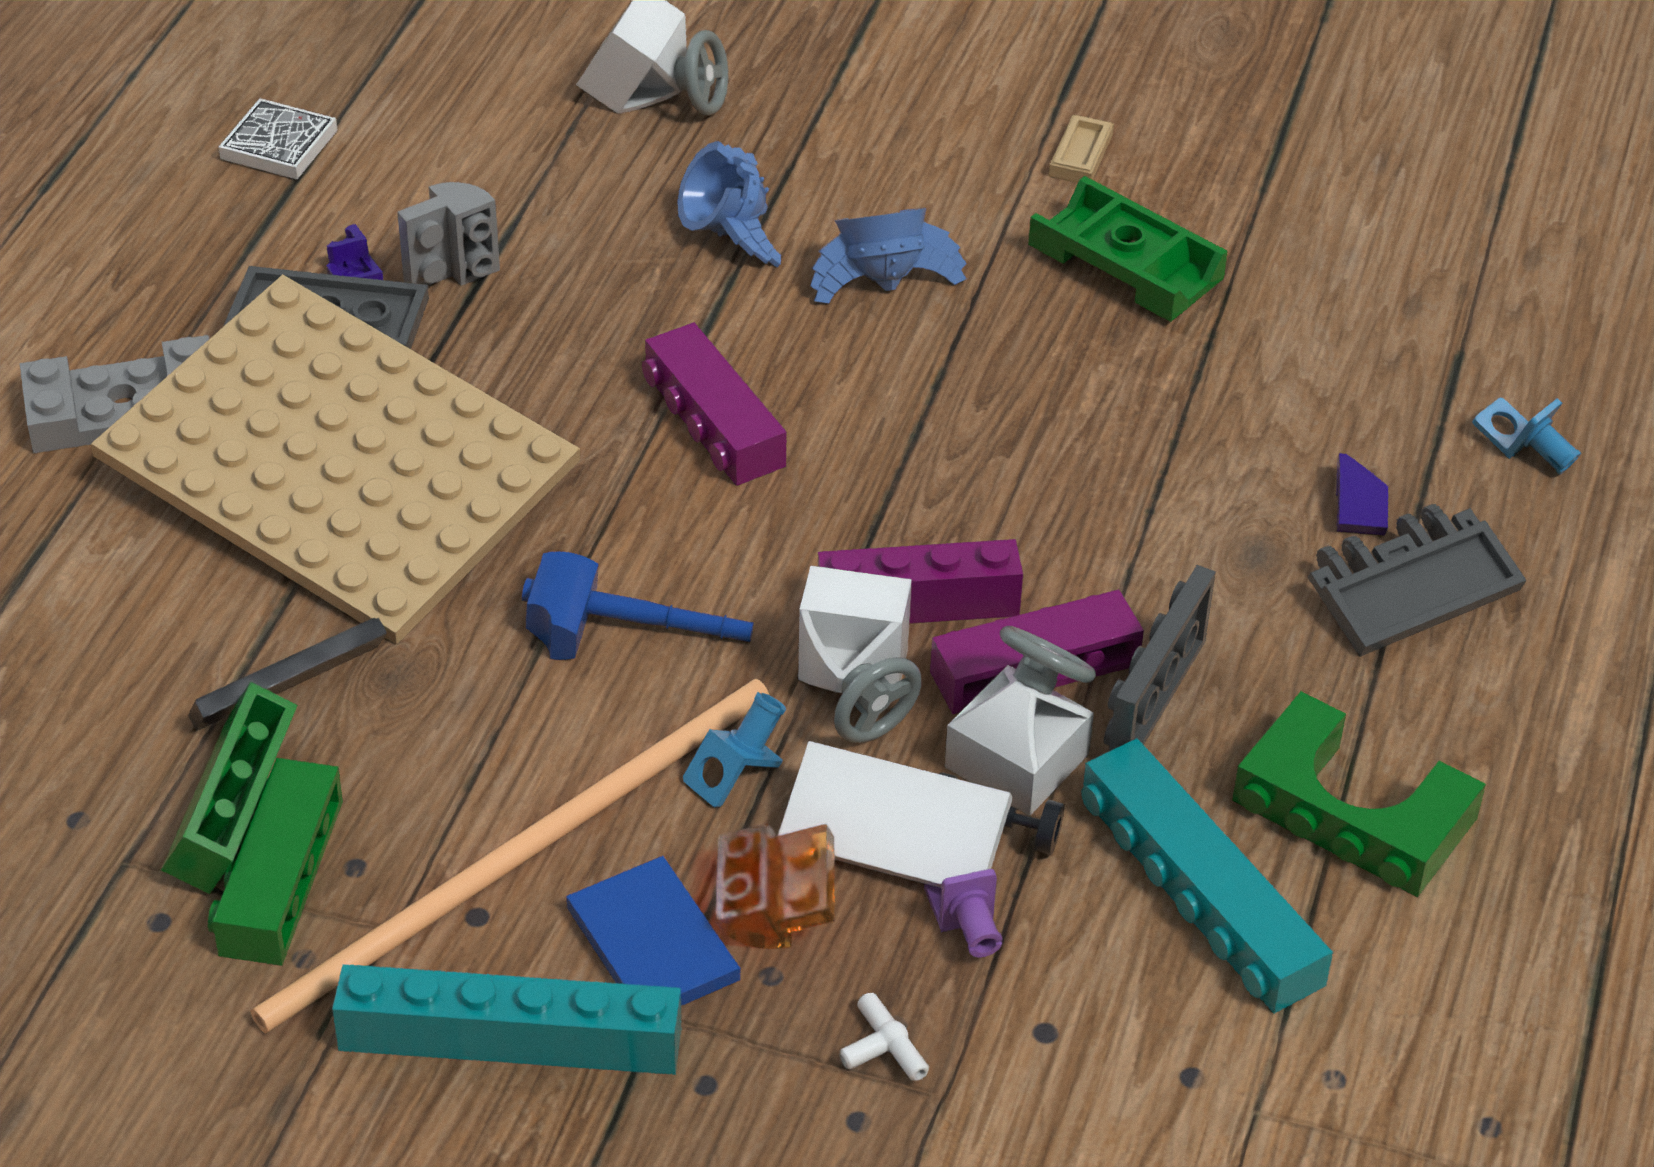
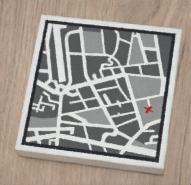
(278, 138)

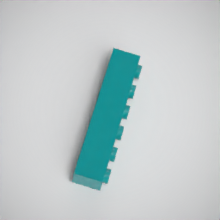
(1206, 876)
(508, 1019)

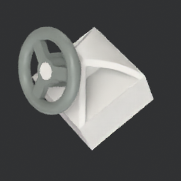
(649, 62)
(858, 646)
(1021, 730)

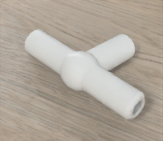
(888, 1037)

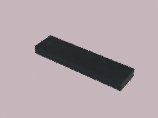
(290, 670)

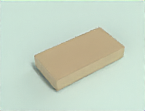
(1081, 149)

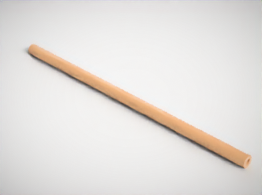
(504, 858)

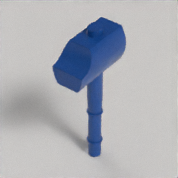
(567, 594)

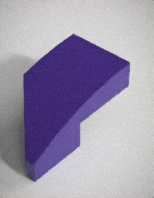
(352, 256)
(1360, 499)

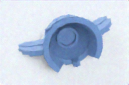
(726, 196)
(885, 252)

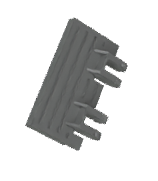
(1415, 578)

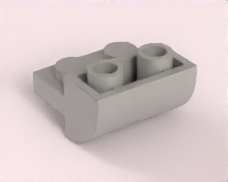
(449, 235)

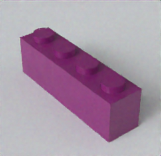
(715, 404)
(946, 578)
(1092, 628)

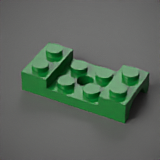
(1163, 264)

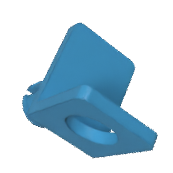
(1535, 433)
(736, 749)

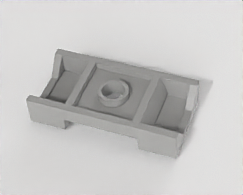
(79, 405)

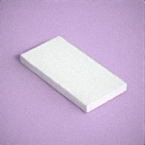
(897, 815)

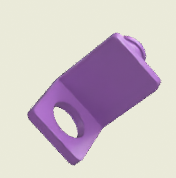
(968, 904)

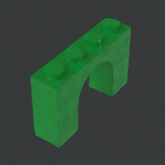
(1394, 843)

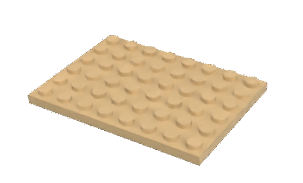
(337, 456)

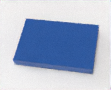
(653, 932)

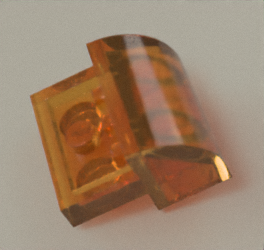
(774, 884)

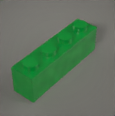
(229, 788)
(276, 862)

